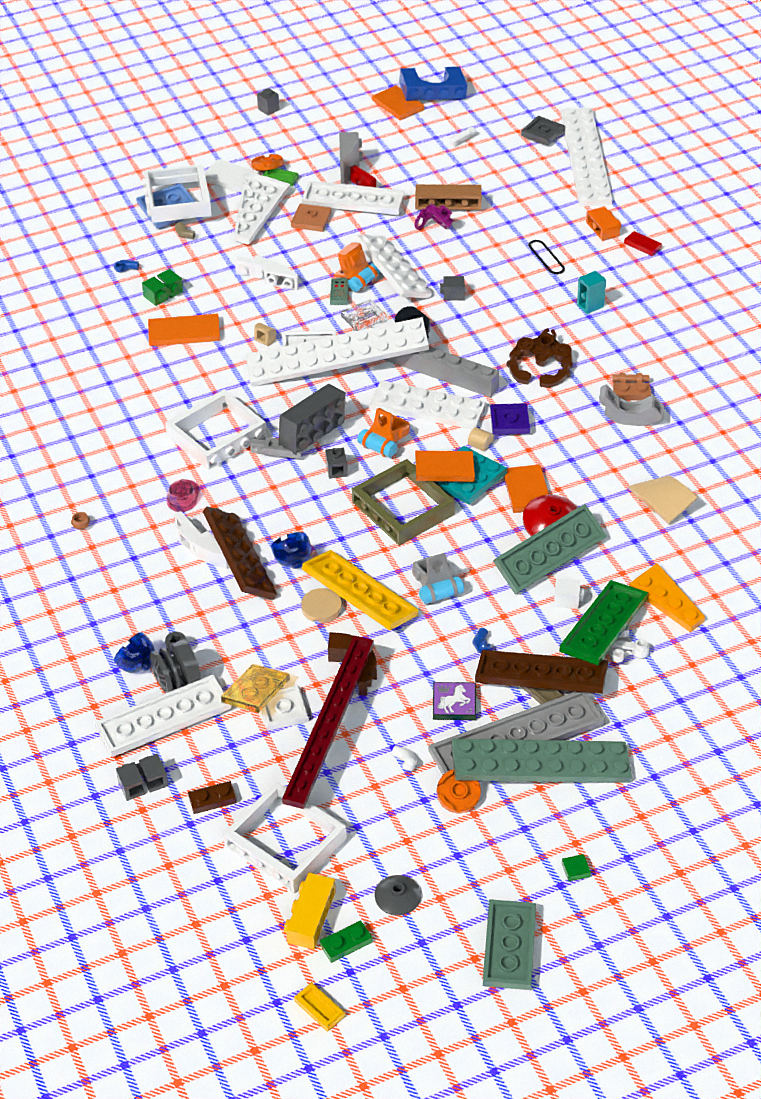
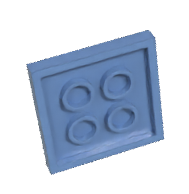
(172, 195)

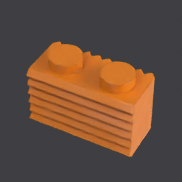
(603, 223)

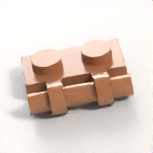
(631, 391)

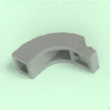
(628, 412)

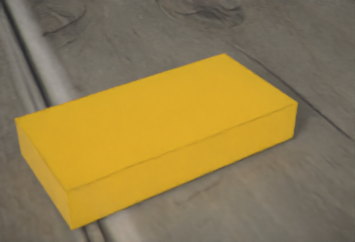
(319, 1006)

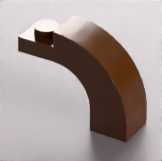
(337, 648)

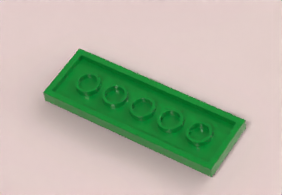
(603, 622)

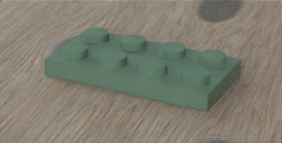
(509, 944)

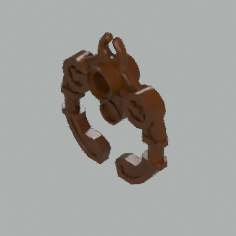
(543, 348)

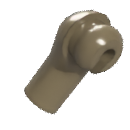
(182, 231)

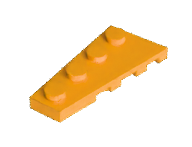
(668, 597)

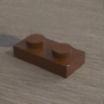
(212, 797)

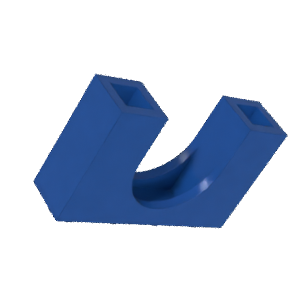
(415, 88)

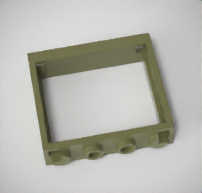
(416, 526)

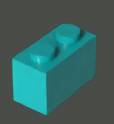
(591, 292)

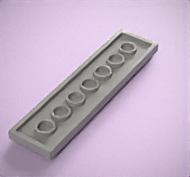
(547, 721)

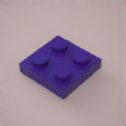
(509, 419)

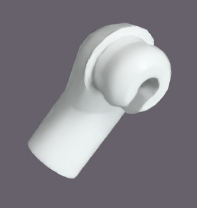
(406, 755)

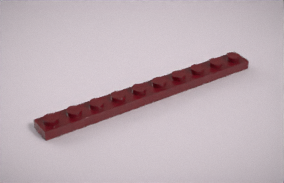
(327, 723)

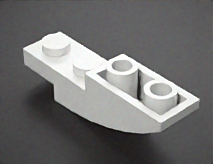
(269, 270)
(197, 543)

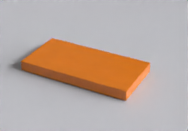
(183, 329)

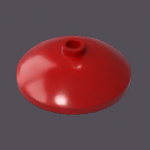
(539, 512)

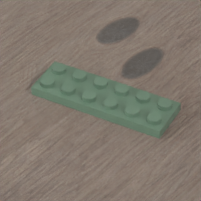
(549, 548)

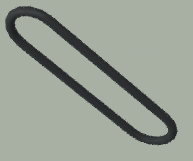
(563, 268)

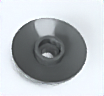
(397, 902)

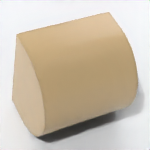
(264, 334)
(480, 439)

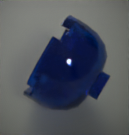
(293, 550)
(136, 654)

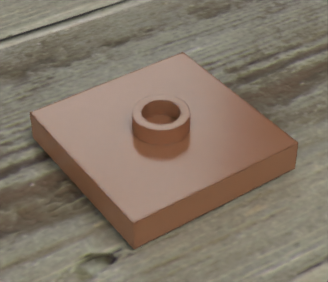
(311, 217)

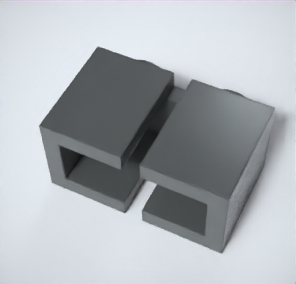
(152, 772)

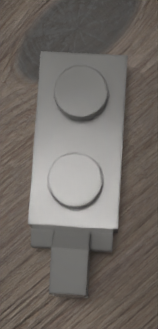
(271, 447)

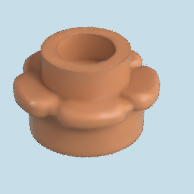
(80, 520)

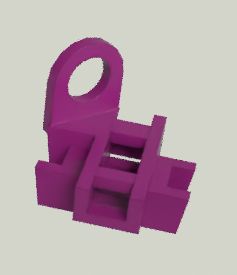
(438, 214)

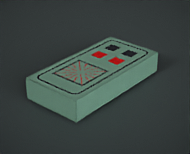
(339, 291)

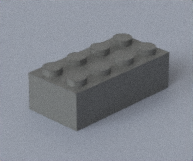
(312, 418)

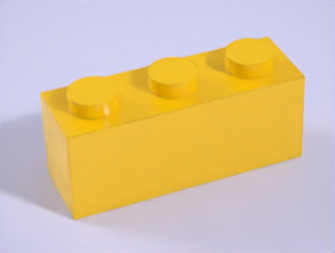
(310, 910)

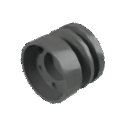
(170, 668)

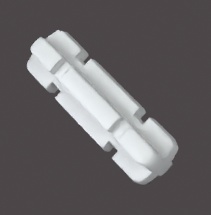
(462, 136)

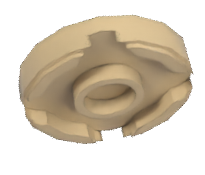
(321, 605)

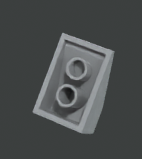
(349, 153)

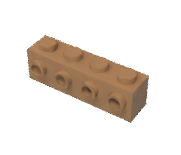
(450, 195)

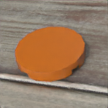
(267, 163)
(457, 795)

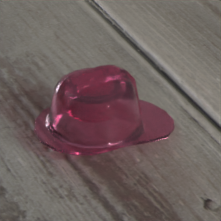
(182, 495)

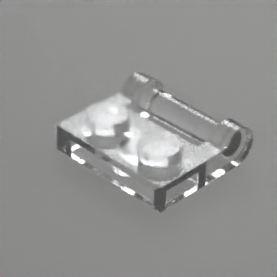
(363, 311)

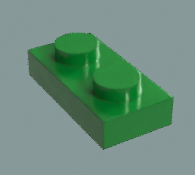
(345, 941)

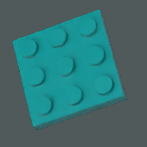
(486, 475)

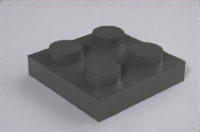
(542, 130)

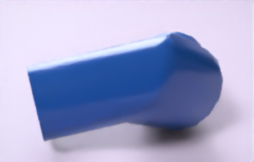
(123, 265)
(479, 640)

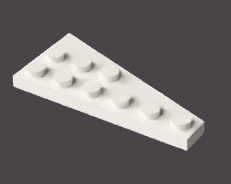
(257, 203)

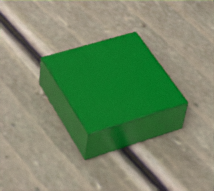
(576, 867)

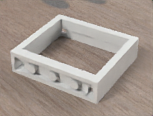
(174, 176)
(206, 409)
(269, 865)

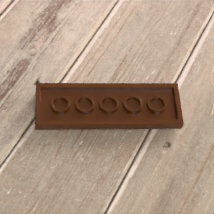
(239, 553)
(541, 671)

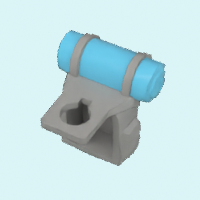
(436, 579)

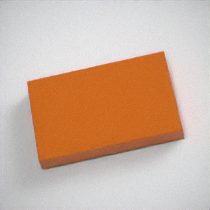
(394, 102)
(444, 466)
(524, 485)

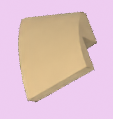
(664, 496)

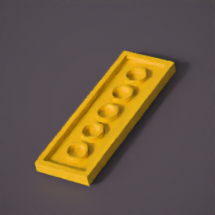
(360, 589)

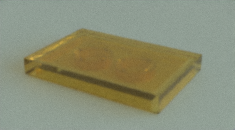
(255, 688)

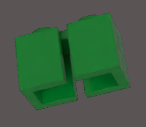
(158, 292)

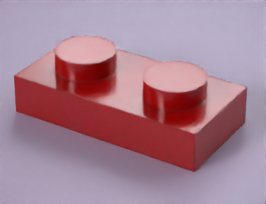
(361, 177)

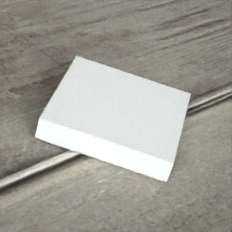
(285, 709)

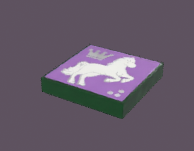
(454, 701)

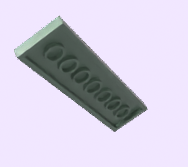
(541, 760)

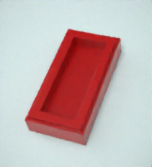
(643, 243)

